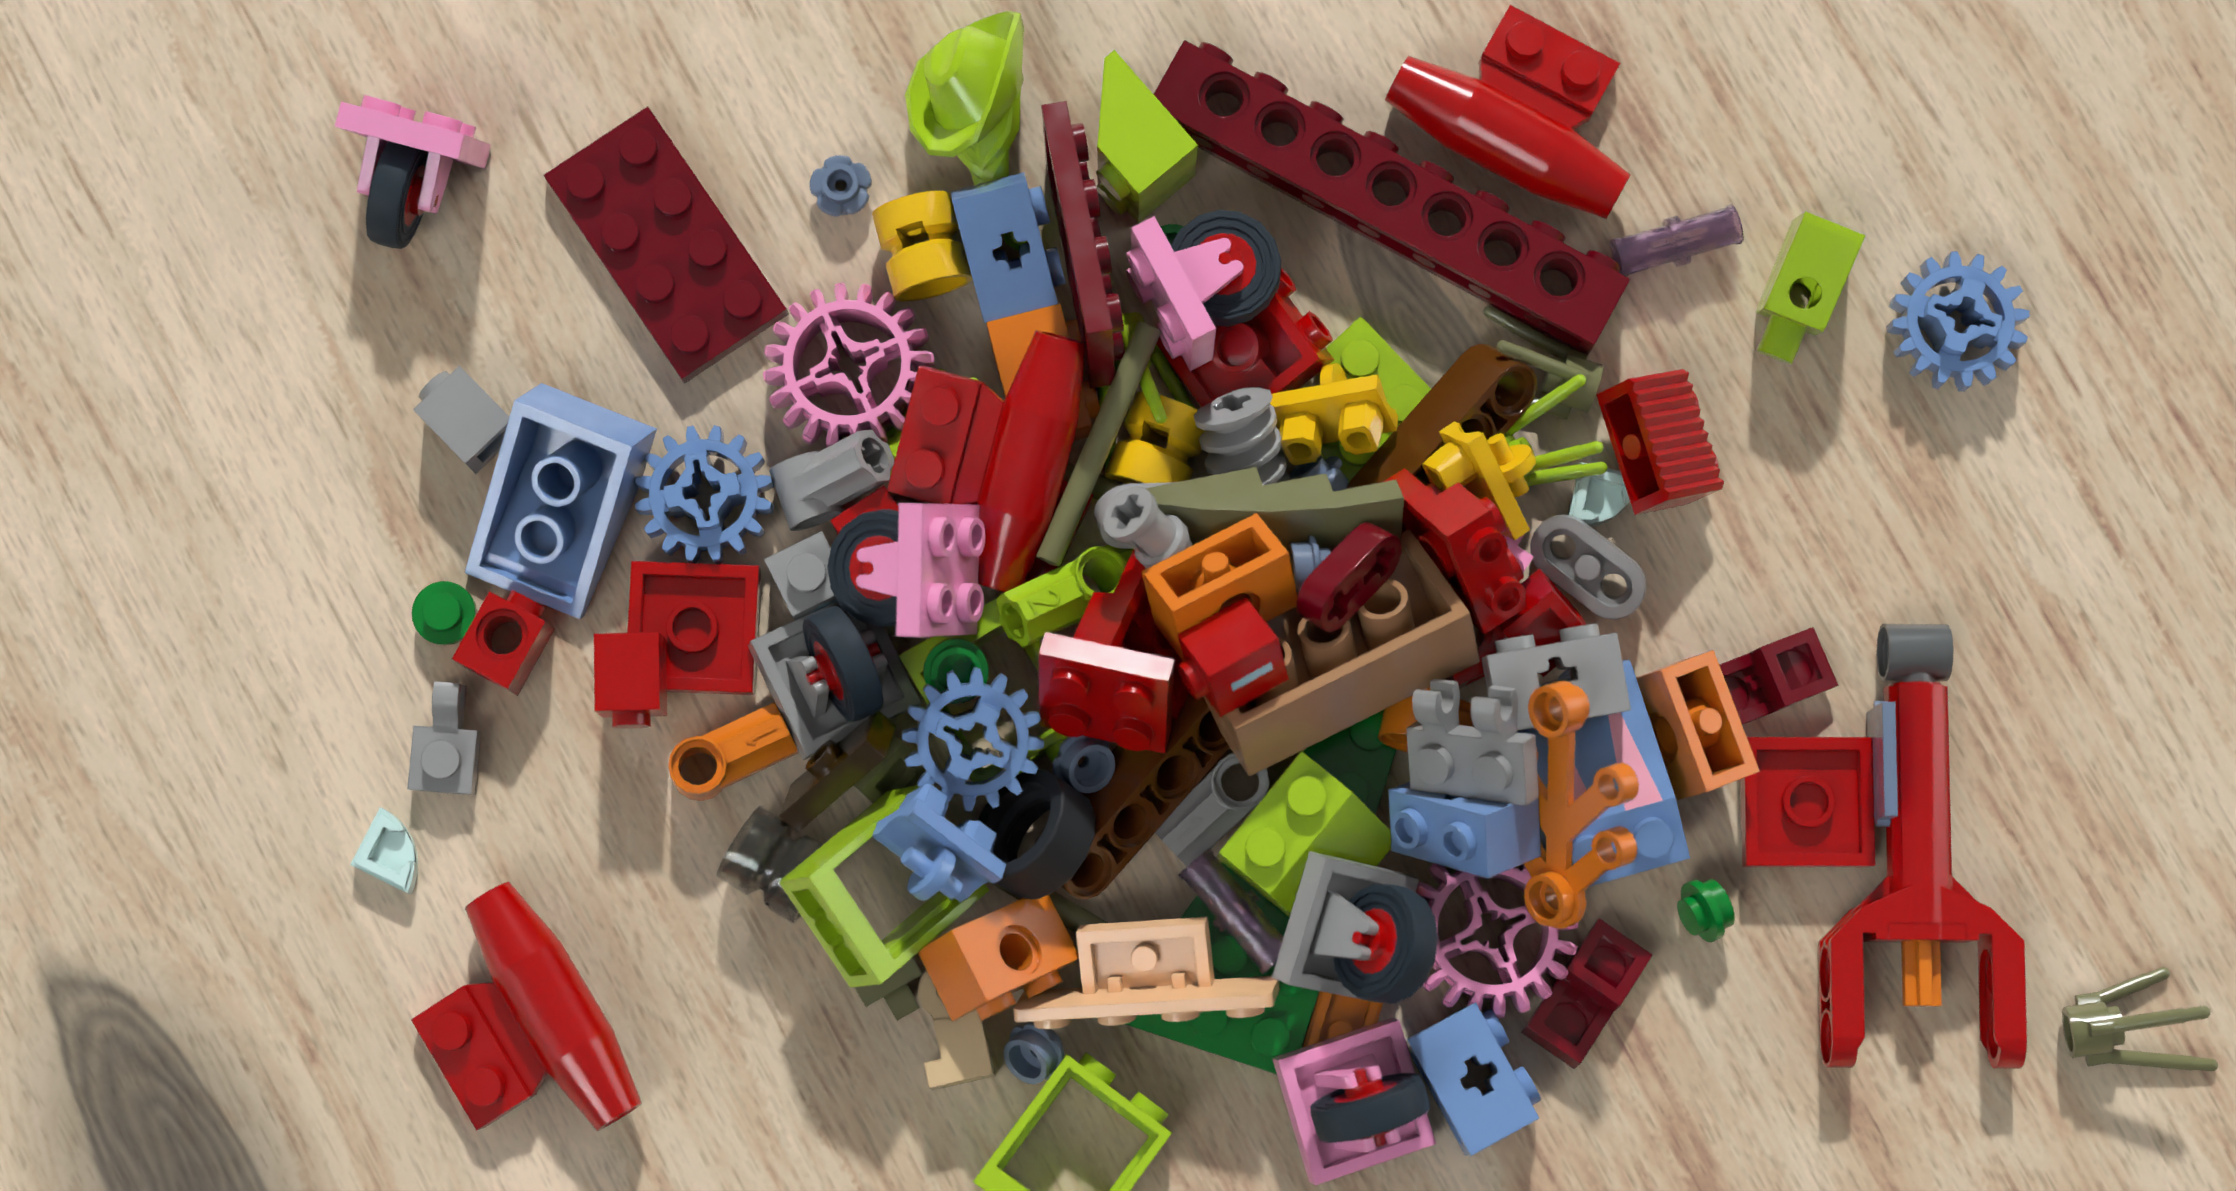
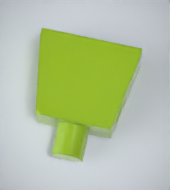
(1820, 259)

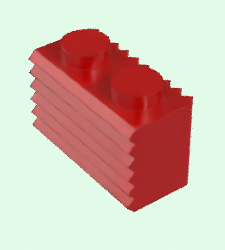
(1660, 441)

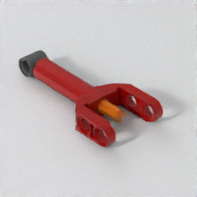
(1919, 896)

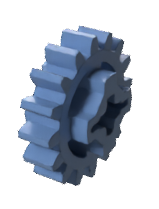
(1982, 325)
(676, 501)
(985, 712)

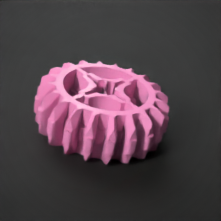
(827, 318)
(1501, 958)

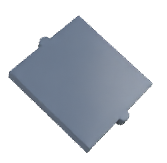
(1882, 728)

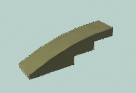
(1288, 507)

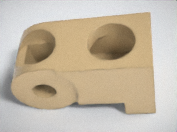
(960, 1042)

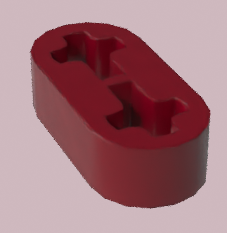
(1348, 577)

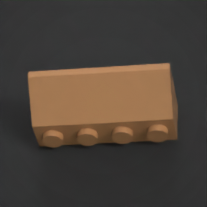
(1379, 657)

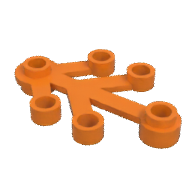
(1557, 887)

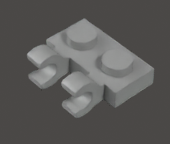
(1469, 761)

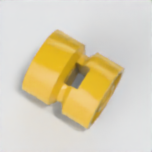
(925, 267)
(1139, 457)

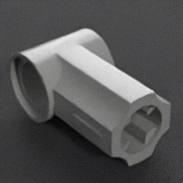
(820, 482)
(1207, 814)

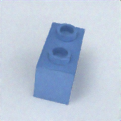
(1003, 284)
(1463, 831)
(1472, 1116)

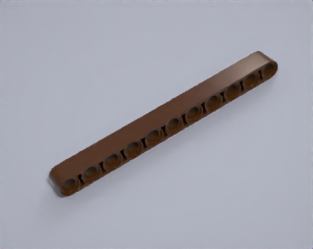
(1479, 392)

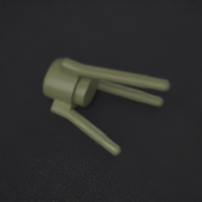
(1558, 369)
(2095, 1029)

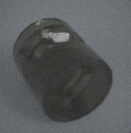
(764, 856)

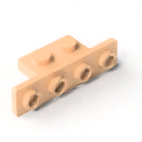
(1146, 971)

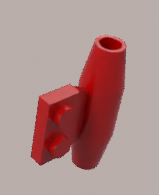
(1521, 112)
(1004, 454)
(528, 1023)

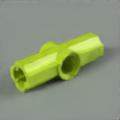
(1060, 595)

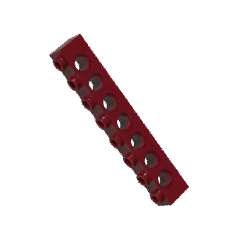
(1402, 228)

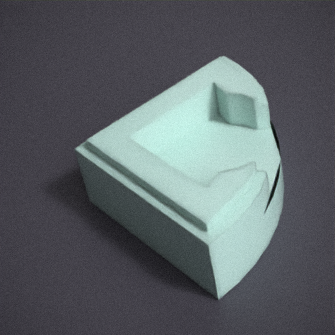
(1598, 497)
(388, 852)

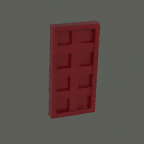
(666, 244)
(1083, 247)

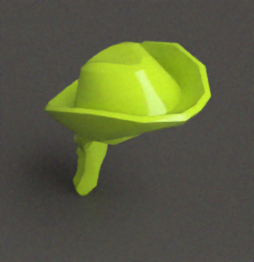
(969, 97)

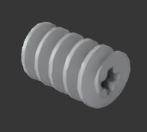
(1242, 435)

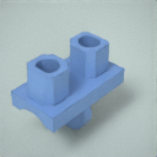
(939, 853)

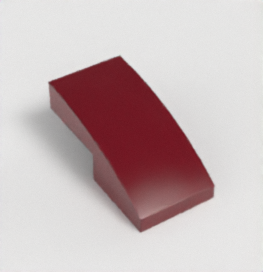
(1778, 675)
(1585, 1000)

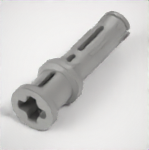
(1138, 521)

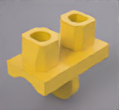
(1332, 412)
(1486, 469)

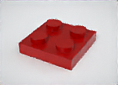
(705, 617)
(1105, 693)
(1809, 803)

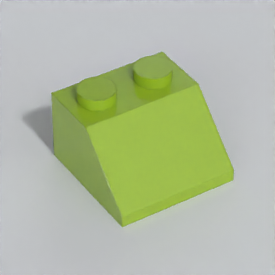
(1139, 146)
(1297, 816)

